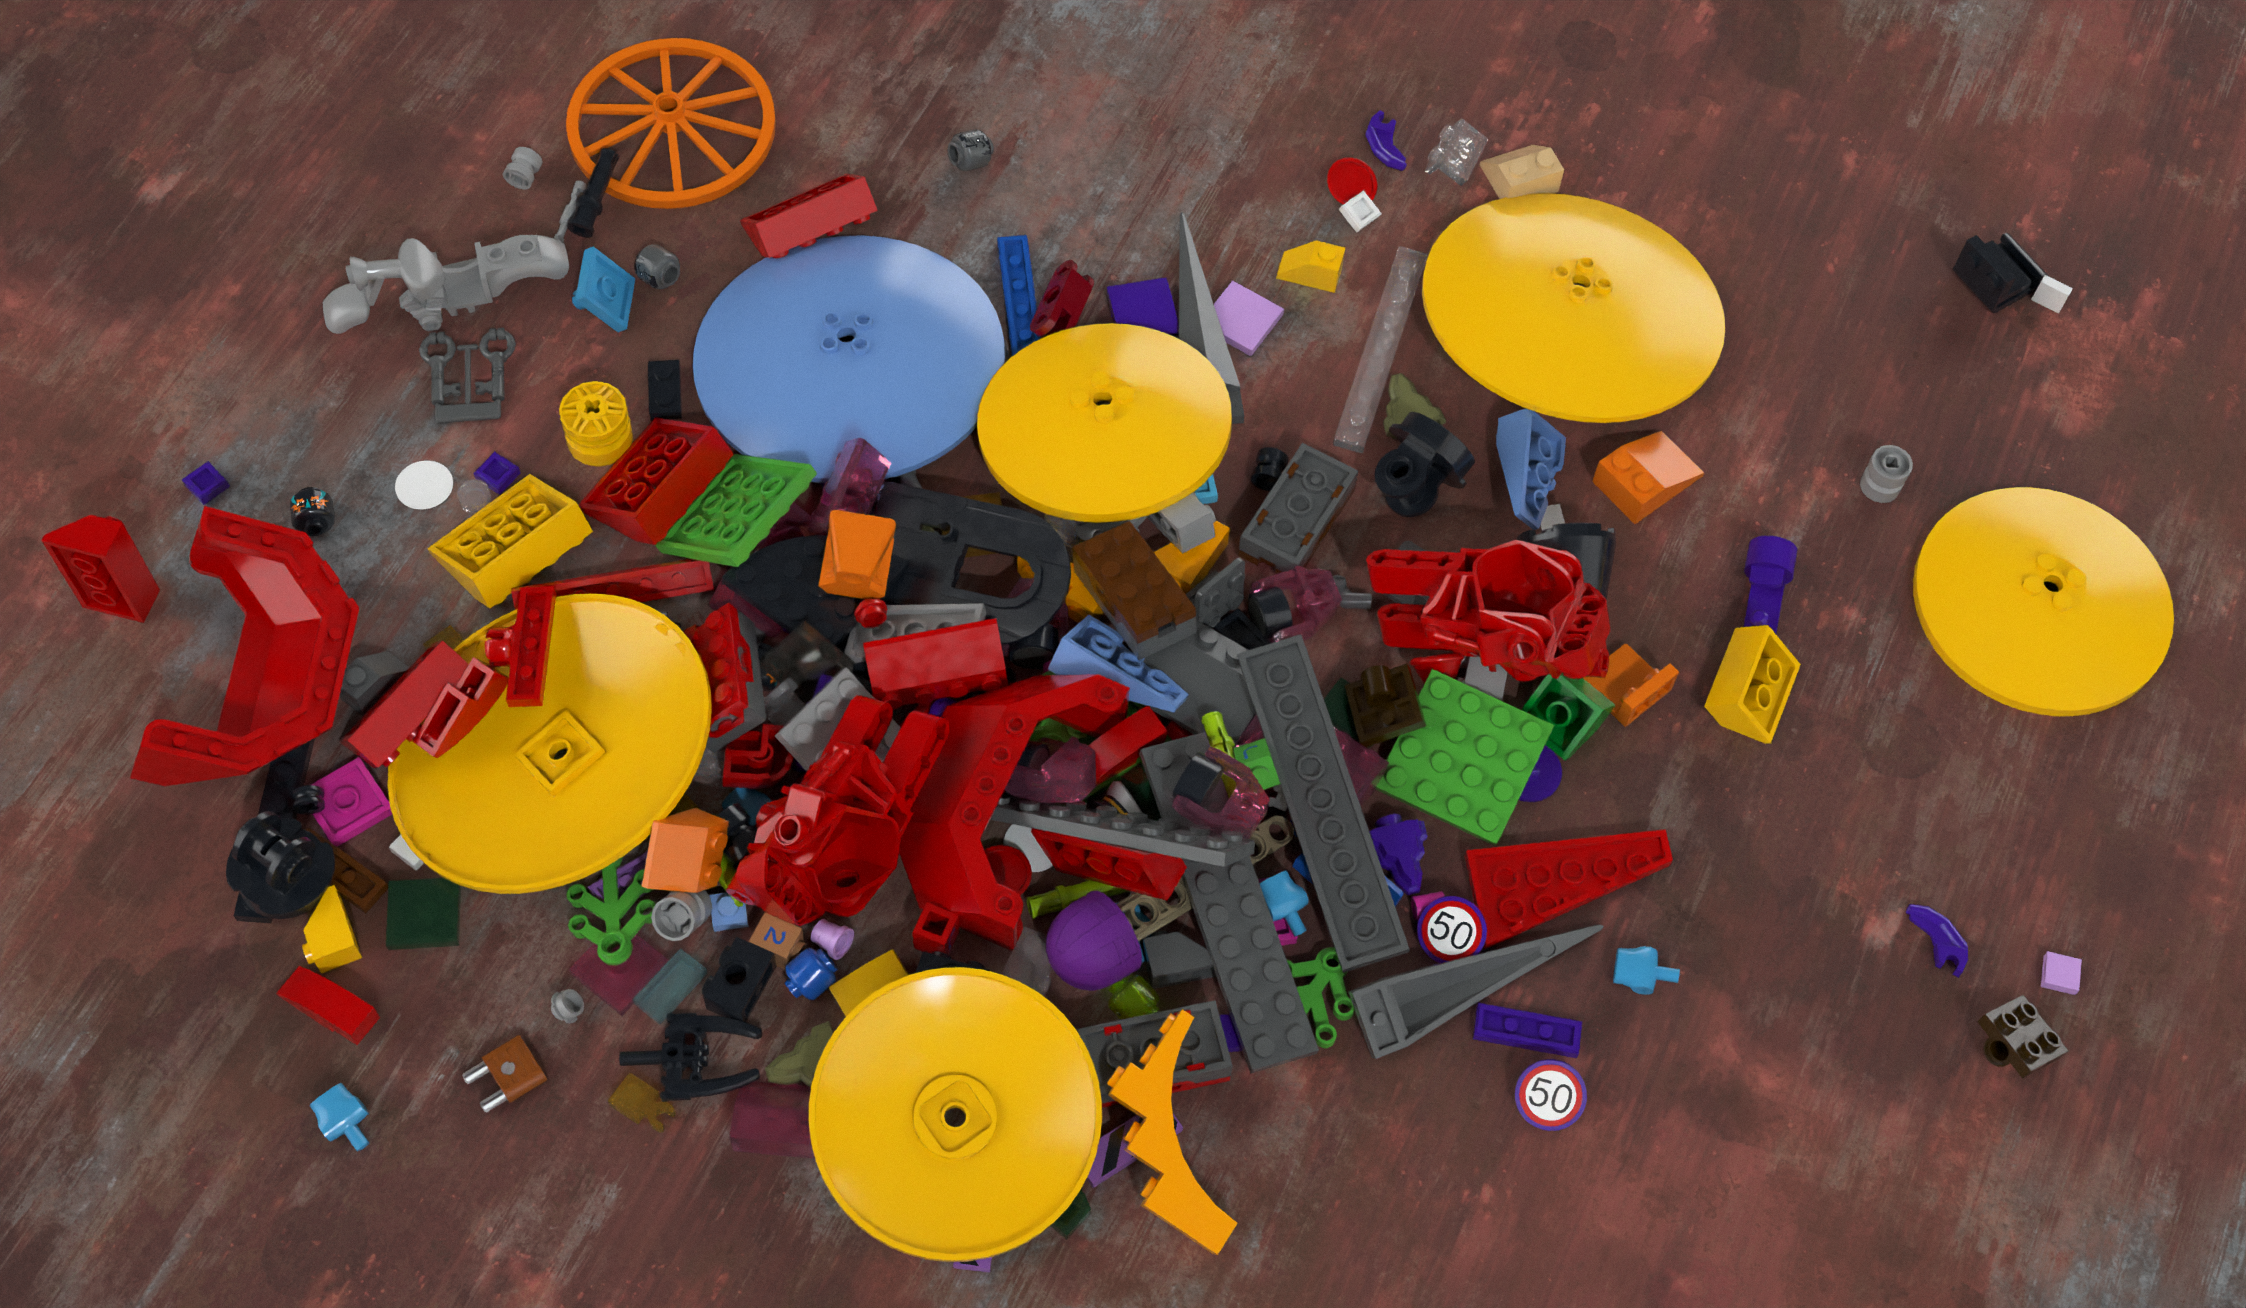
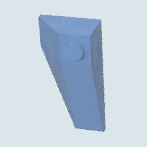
(1529, 457)
(1099, 650)

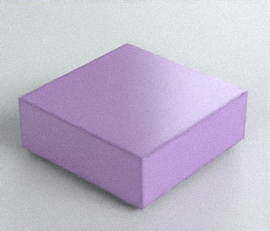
(2061, 973)

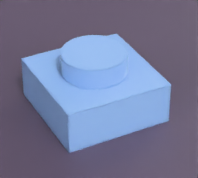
(726, 914)

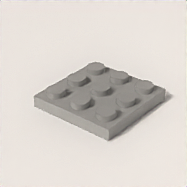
(815, 723)

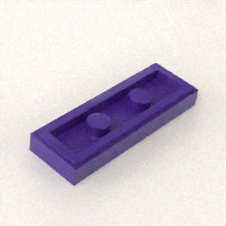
(1527, 1030)

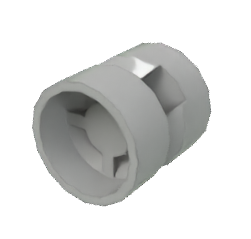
(1886, 473)
(681, 914)

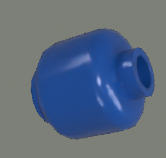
(810, 973)

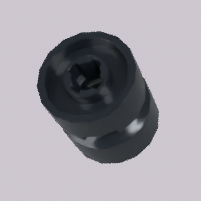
(739, 833)

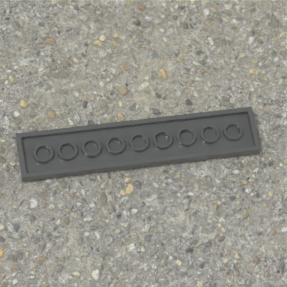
(1323, 804)
(1236, 929)

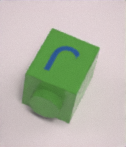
(1259, 760)

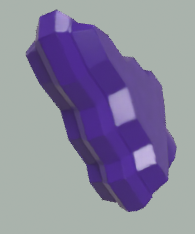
(1400, 850)

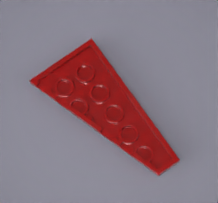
(1542, 880)

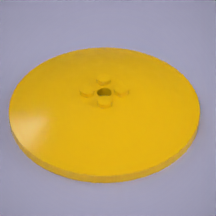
(1111, 460)
(2033, 647)
(969, 1046)

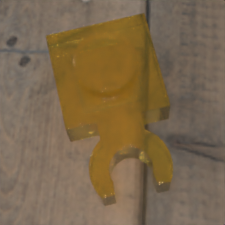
(638, 1099)

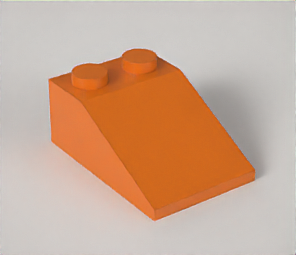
(1645, 475)

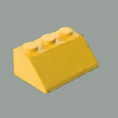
(1753, 683)

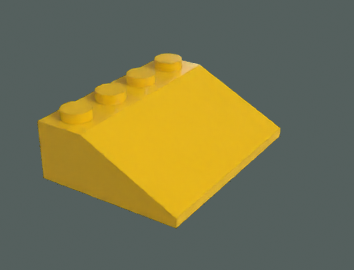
(511, 540)

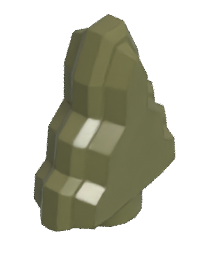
(1405, 400)
(802, 1061)

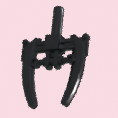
(678, 1056)

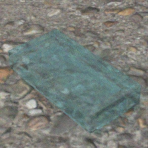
(670, 986)

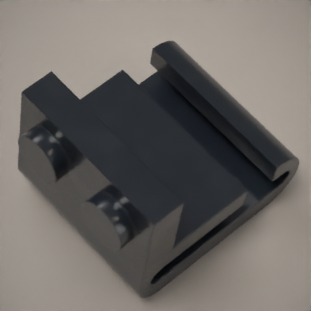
(1998, 272)

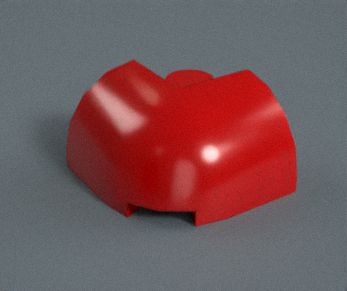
(756, 760)

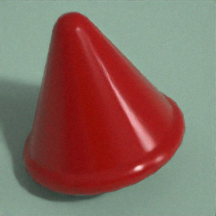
(1443, 663)

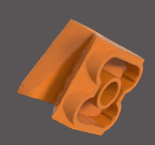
(857, 555)

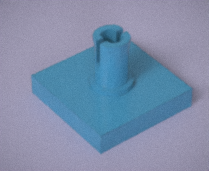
(604, 289)

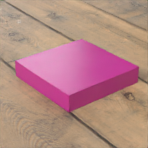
(351, 802)

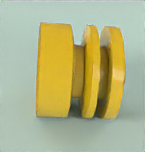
(596, 423)

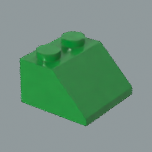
(1572, 708)

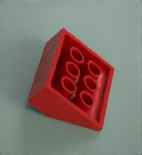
(657, 479)

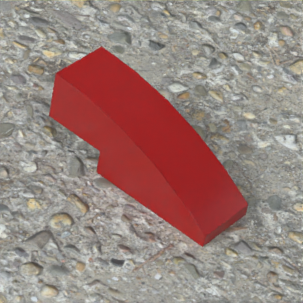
(461, 707)
(1122, 743)
(329, 1004)

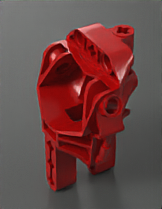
(1499, 603)
(844, 822)

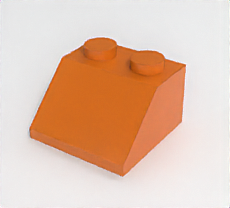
(685, 852)

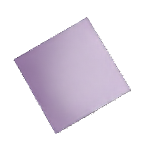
(1246, 317)

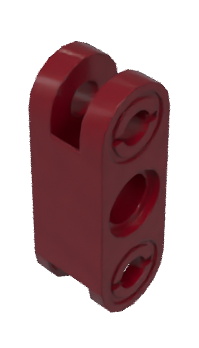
(1062, 300)

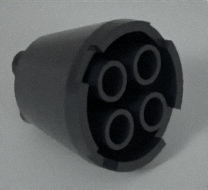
(1587, 543)

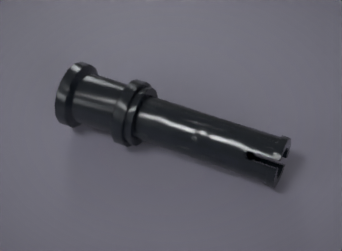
(589, 204)

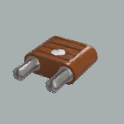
(511, 1068)

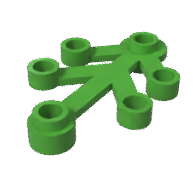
(611, 912)
(1312, 994)

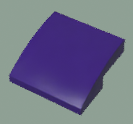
(1144, 305)

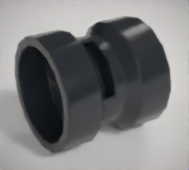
(1270, 465)

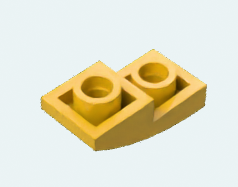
(867, 979)

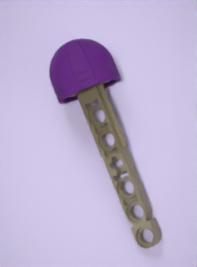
(1094, 940)

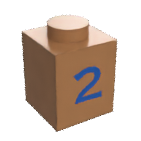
(780, 938)

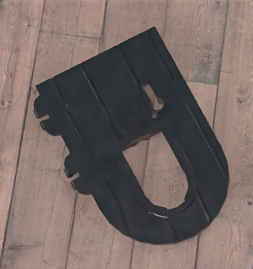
(980, 525)

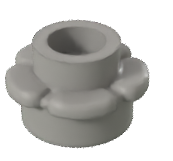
(567, 1005)

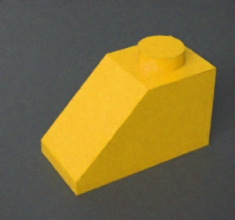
(1313, 265)
(330, 934)

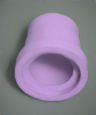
(832, 938)

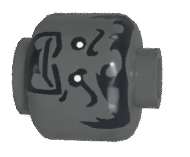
(970, 150)
(657, 266)

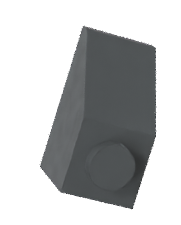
(369, 679)
(1175, 959)

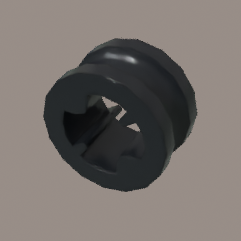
(308, 799)

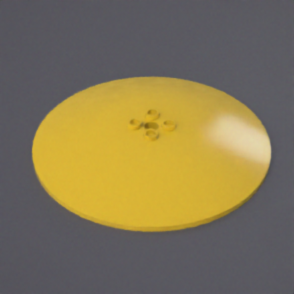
(1597, 354)
(634, 722)

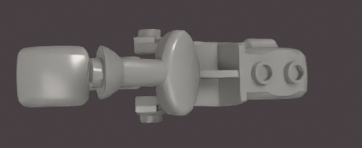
(445, 286)

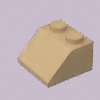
(1524, 172)

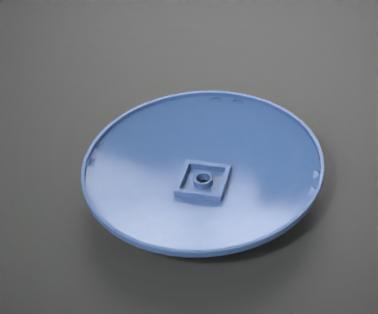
(905, 383)

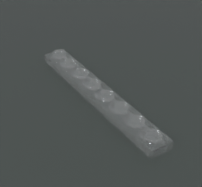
(1380, 350)

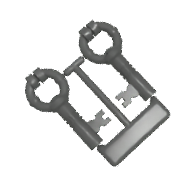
(496, 387)

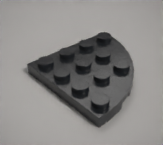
(785, 582)

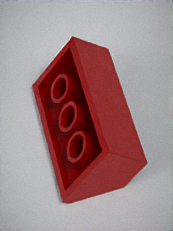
(810, 215)
(103, 567)
(936, 663)
(404, 706)
(1112, 864)

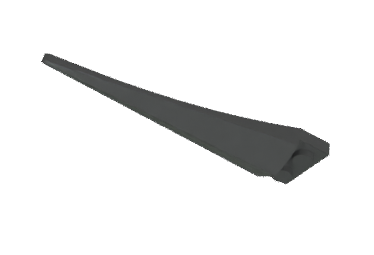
(1199, 320)
(1415, 1002)

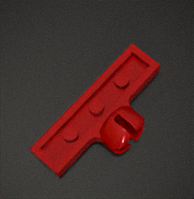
(525, 646)

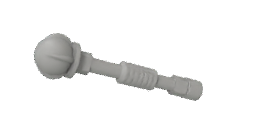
(570, 209)

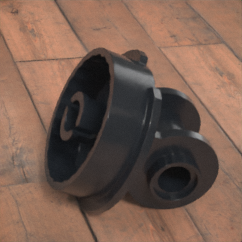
(1421, 464)
(279, 866)

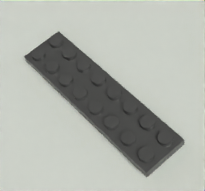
(1127, 830)

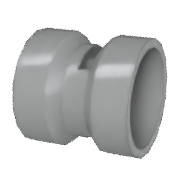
(523, 167)

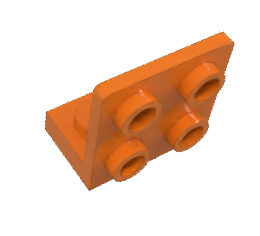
(1633, 684)

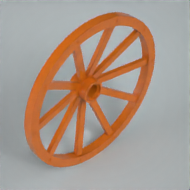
(670, 115)

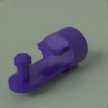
(1769, 567)

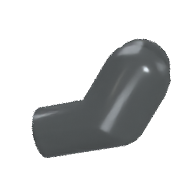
(1349, 599)

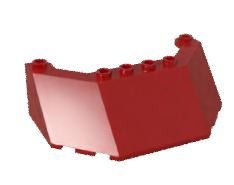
(285, 660)
(967, 781)

